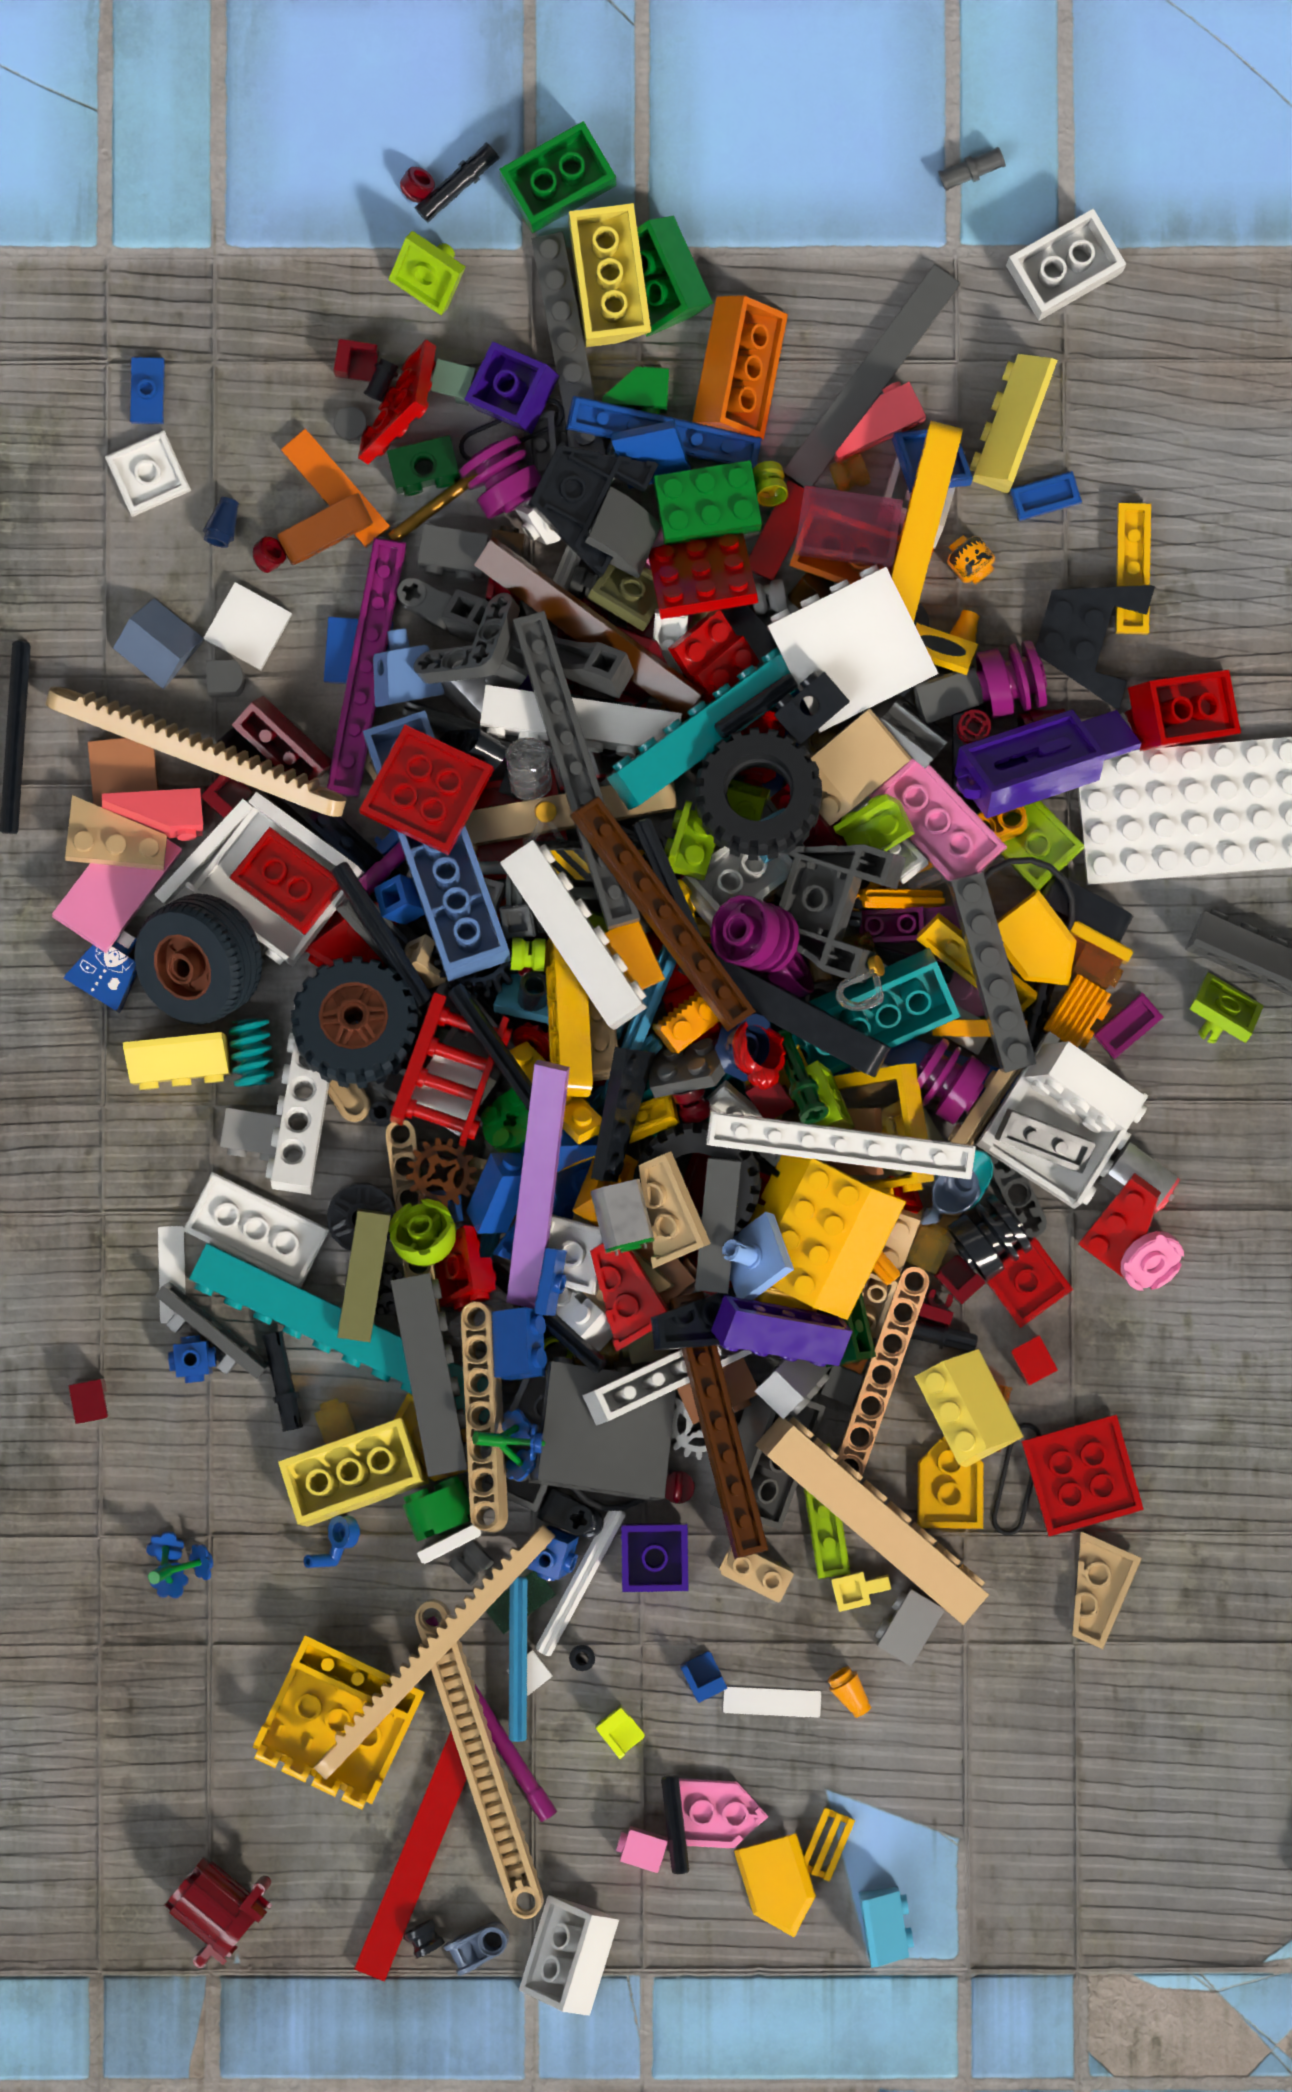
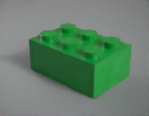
(557, 177)
(707, 502)

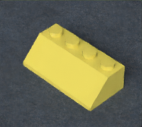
(609, 274)
(1013, 421)
(352, 1472)

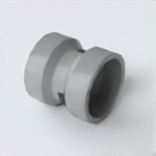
(775, 594)

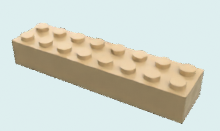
(878, 1524)

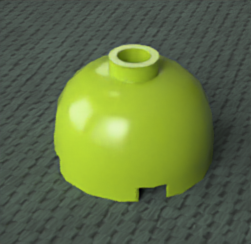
(423, 1232)

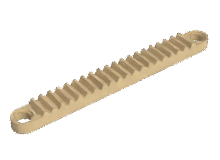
(197, 751)
(431, 1654)
(483, 1769)

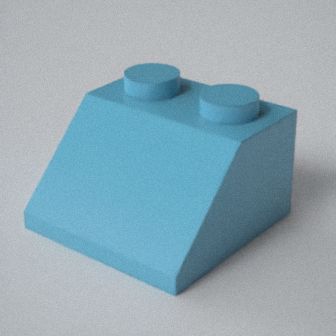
(884, 1925)

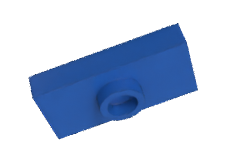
(147, 390)
(551, 1282)

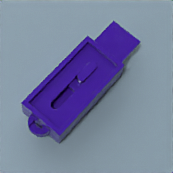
(1040, 760)

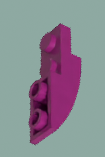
(902, 924)

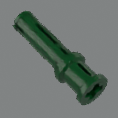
(802, 1089)

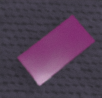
(1128, 1026)

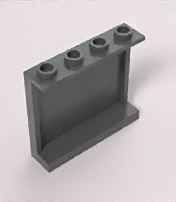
(612, 1458)

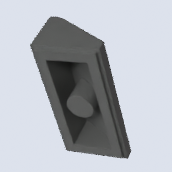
(947, 695)

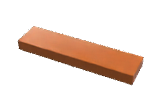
(330, 480)

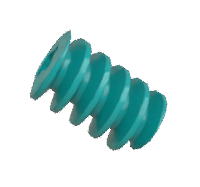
(251, 1052)

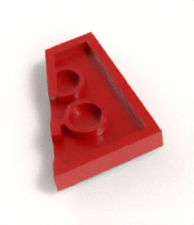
(343, 941)
(1122, 1222)
(627, 1295)

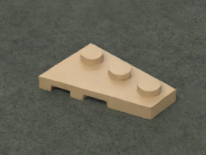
(670, 1210)

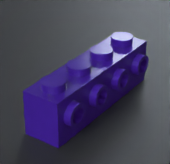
(781, 1331)

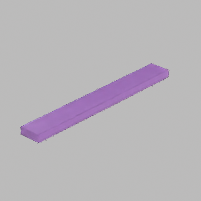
(537, 1181)

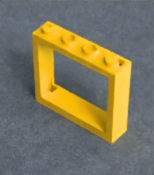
(911, 1111)

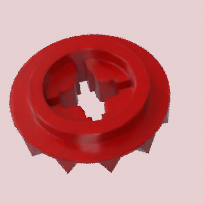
(533, 1034)

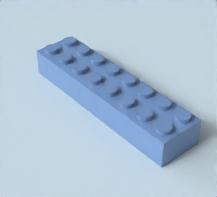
(447, 885)

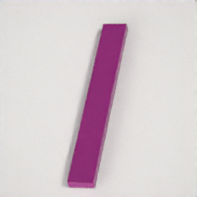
(371, 638)

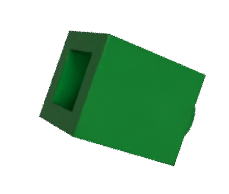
(642, 390)

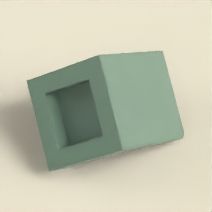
(452, 380)

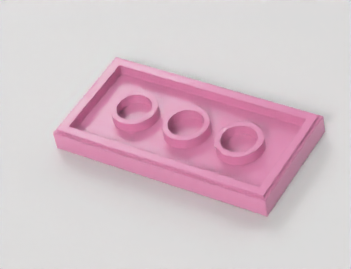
(943, 824)
(109, 898)

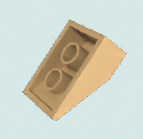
(856, 764)

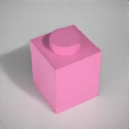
(642, 1848)

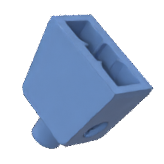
(394, 672)

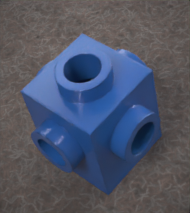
(205, 1359)
(557, 1557)

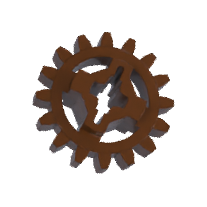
(431, 1154)

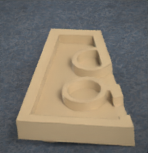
(111, 839)
(1101, 1588)

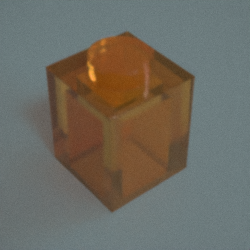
(1098, 966)

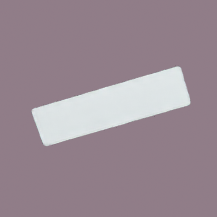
(171, 1263)
(772, 1702)

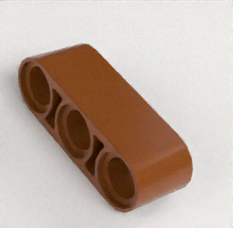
(325, 529)

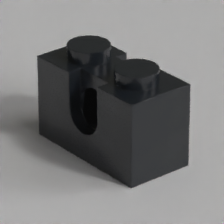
(830, 702)

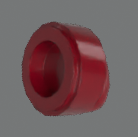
(417, 184)
(268, 554)
(679, 1487)

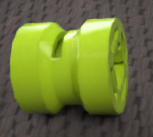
(770, 483)
(520, 953)

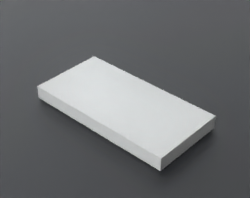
(256, 1230)

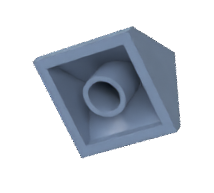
(157, 642)

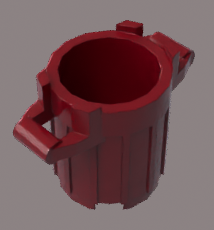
(217, 1909)

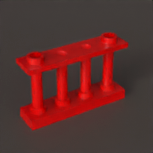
(418, 1076)

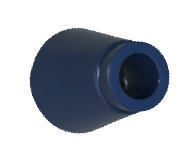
(222, 523)

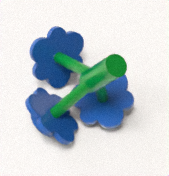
(519, 1429)
(168, 1577)

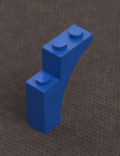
(498, 1188)

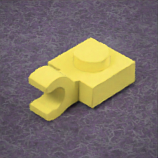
(854, 1591)

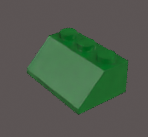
(670, 275)

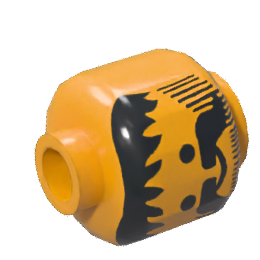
(971, 559)

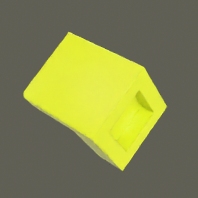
(620, 1731)

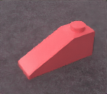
(891, 413)
(166, 811)

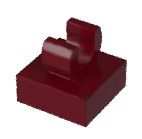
(937, 1312)

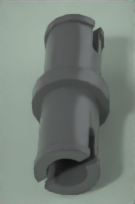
(972, 168)

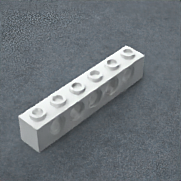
(297, 1175)

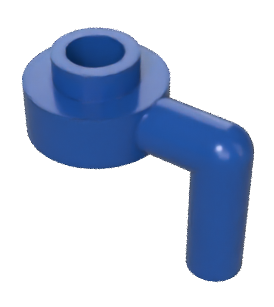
(343, 1534)

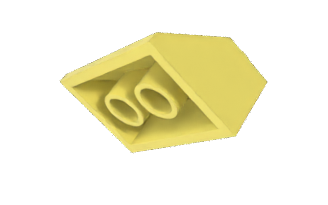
(177, 1060)
(969, 1407)

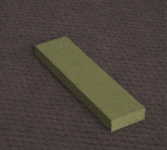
(363, 1275)

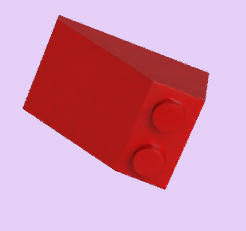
(1184, 709)

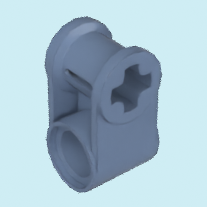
(472, 1950)

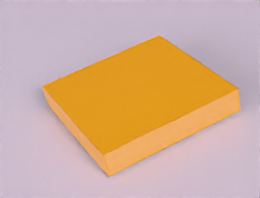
(637, 954)

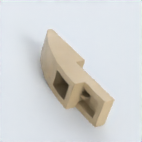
(875, 1293)

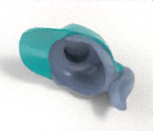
(959, 1195)

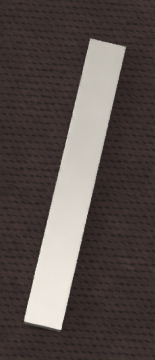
(840, 1145)

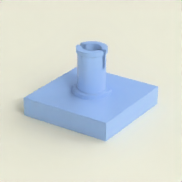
(757, 1257)

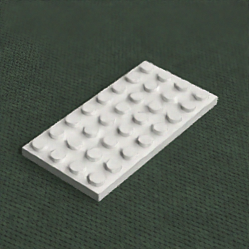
(1189, 812)

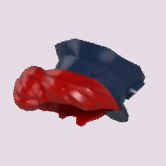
(752, 1052)

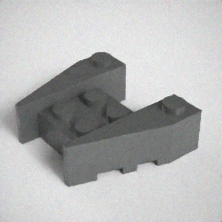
(822, 896)

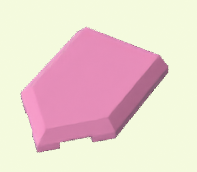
(717, 1813)

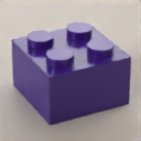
(511, 387)
(654, 1557)

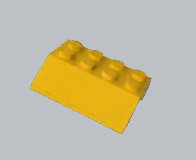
(829, 1229)
(314, 1704)

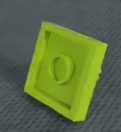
(427, 272)
(1225, 1010)

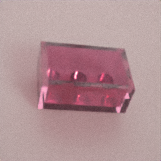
(848, 527)

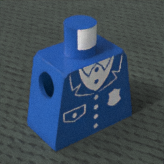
(106, 974)

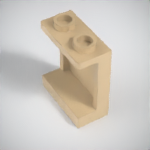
(758, 1574)

